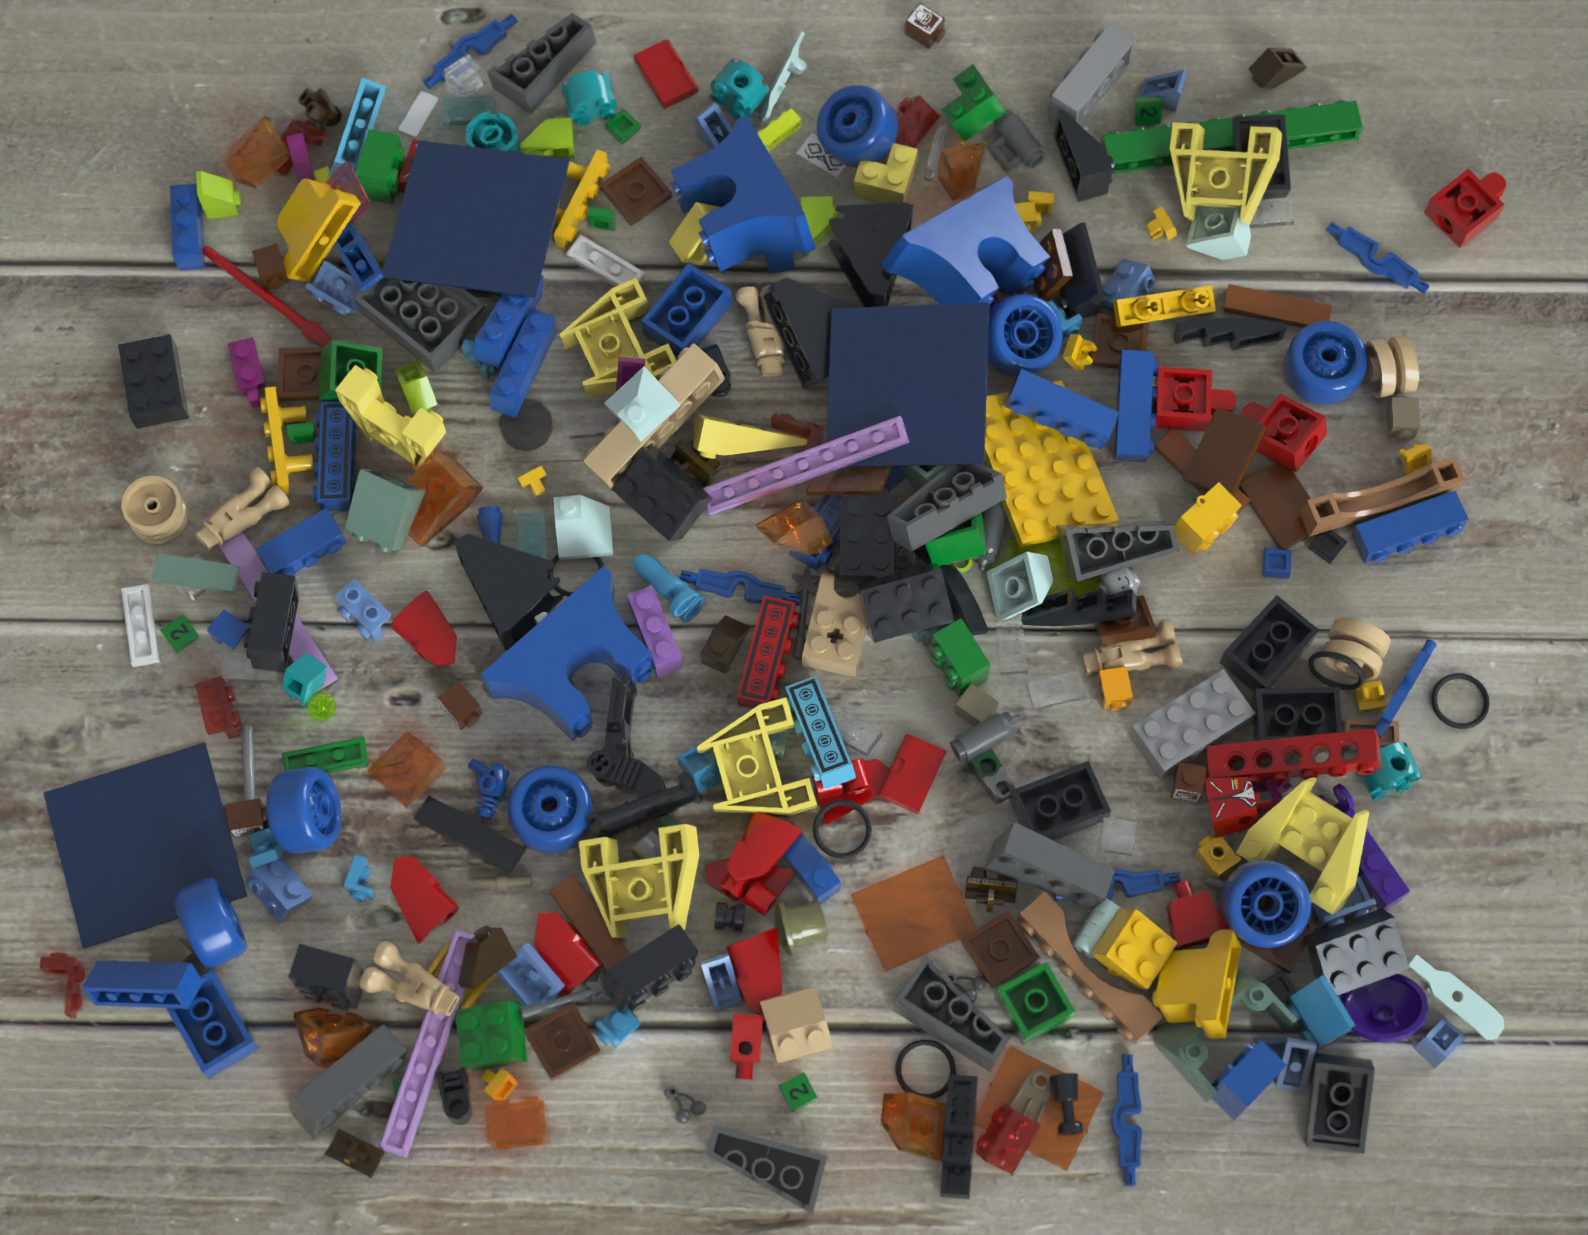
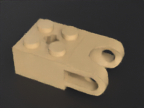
(834, 619)

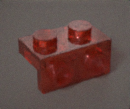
(914, 120)
(217, 707)
(1006, 1138)

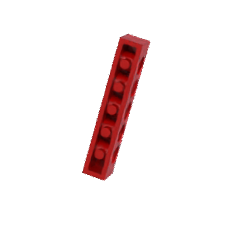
(1307, 747)

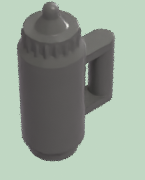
(1020, 141)
(994, 526)
(984, 735)

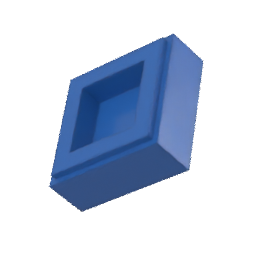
(1276, 563)

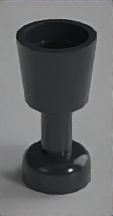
(1066, 1092)

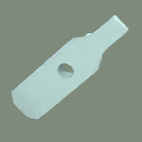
(791, 65)
(1470, 1005)

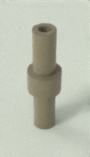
(503, 882)

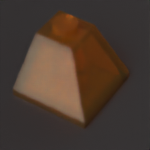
(256, 154)
(797, 529)
(407, 768)
(914, 1124)

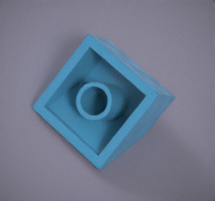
(1320, 1013)

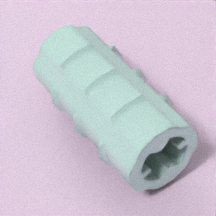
(1095, 927)

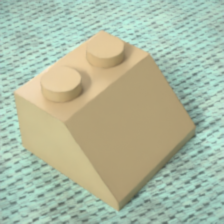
(796, 1024)

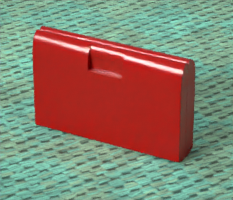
(666, 73)
(912, 773)

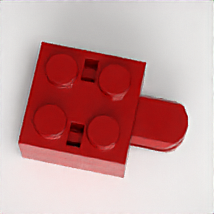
(1467, 205)
(1187, 399)
(1291, 430)

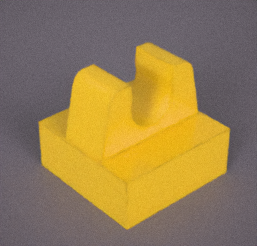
(1161, 225)
(1078, 351)
(1415, 458)
(532, 480)
(1370, 697)
(499, 1084)

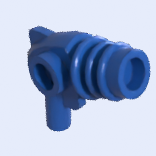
(492, 785)

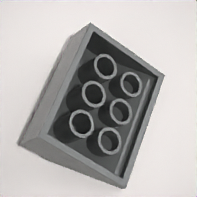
(421, 316)

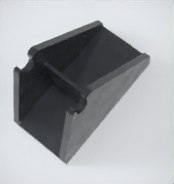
(864, 242)
(803, 326)
(508, 584)

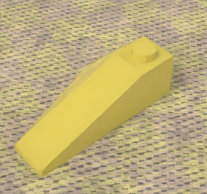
(726, 438)

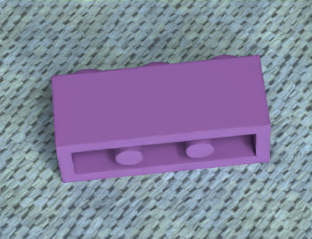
(655, 630)

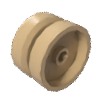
(1392, 366)
(154, 509)
(1359, 642)

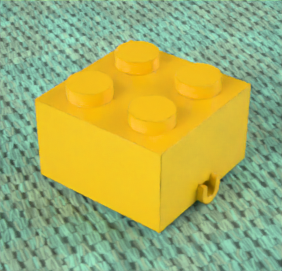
(1207, 519)
(1133, 948)

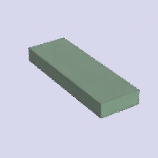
(195, 573)

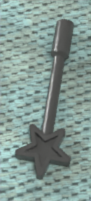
(805, 585)
(595, 991)

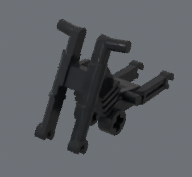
(631, 774)

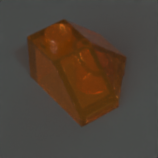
(961, 168)
(329, 1036)

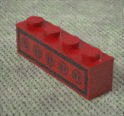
(767, 652)

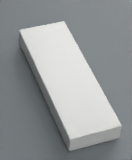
(602, 262)
(140, 625)

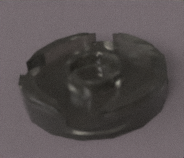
(529, 428)

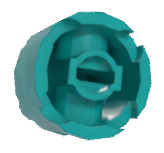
(738, 88)
(589, 97)
(492, 132)
(1397, 772)

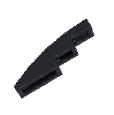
(1237, 331)
(960, 596)
(1069, 609)
(469, 834)
(959, 1136)

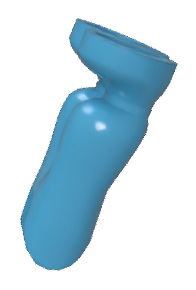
(684, 600)

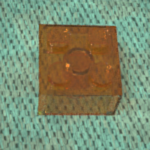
(517, 1123)

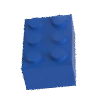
(686, 310)
(214, 1028)
(1246, 1078)

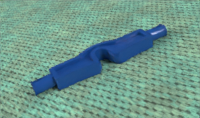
(480, 42)
(1389, 266)
(725, 585)
(1404, 688)
(1138, 883)
(1128, 1135)

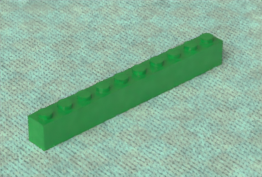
(1304, 128)

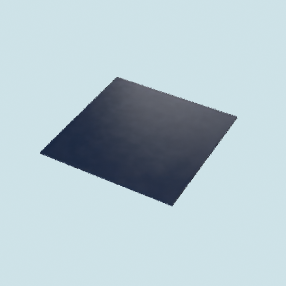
(476, 218)
(916, 366)
(139, 840)

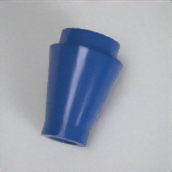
(490, 522)

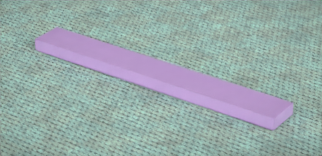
(807, 465)
(241, 553)
(424, 1059)

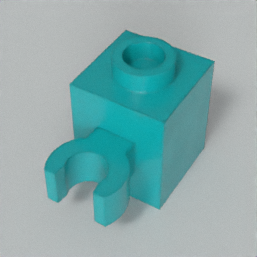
(304, 678)

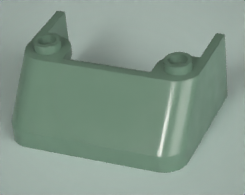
(1188, 1052)

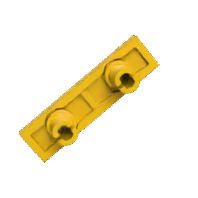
(578, 207)
(1164, 306)
(272, 429)

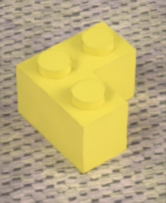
(890, 181)
(686, 238)

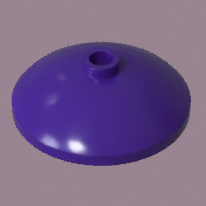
(1387, 1008)

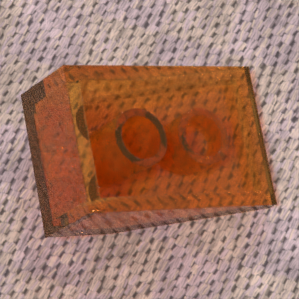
(447, 495)

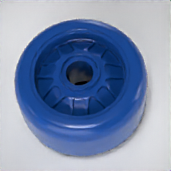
(857, 125)
(1038, 332)
(1319, 379)
(303, 810)
(553, 830)
(1287, 909)
(210, 922)

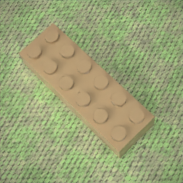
(689, 382)

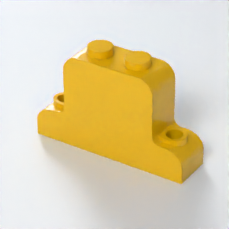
(312, 225)
(1200, 984)

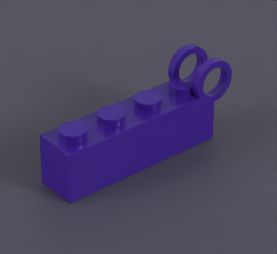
(1375, 869)

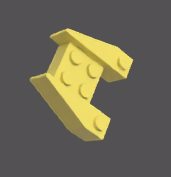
(1223, 176)
(606, 335)
(378, 420)
(750, 767)
(1317, 836)
(642, 886)

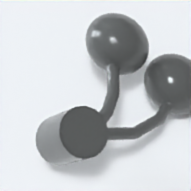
(978, 983)
(684, 1115)

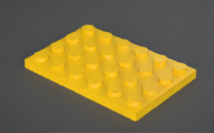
(1044, 475)

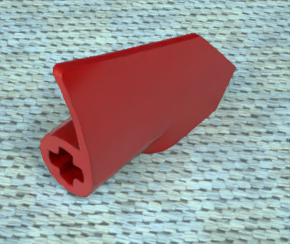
(427, 630)
(862, 789)
(761, 846)
(757, 893)
(420, 897)
(564, 951)
(757, 968)

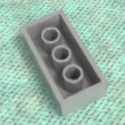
(1093, 75)
(1192, 723)

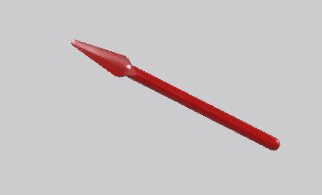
(310, 329)

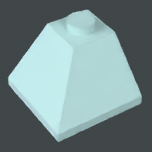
(1219, 232)
(642, 404)
(582, 527)
(1019, 584)

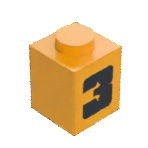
(1114, 689)

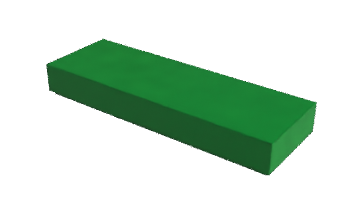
(329, 757)

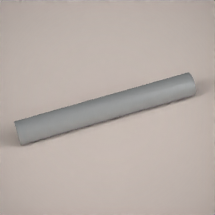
(248, 762)

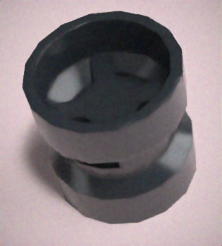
(732, 916)

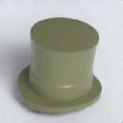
(799, 925)

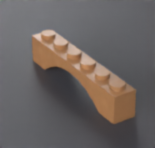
(1342, 509)
(1129, 1011)

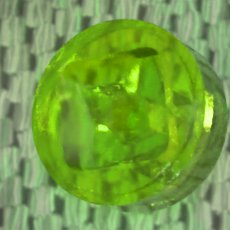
(322, 706)

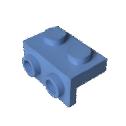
(1128, 281)
(336, 287)
(363, 609)
(278, 888)
(1356, 905)
(530, 977)

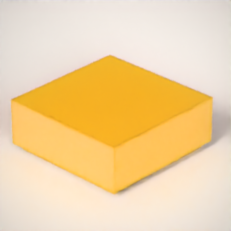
(1043, 201)

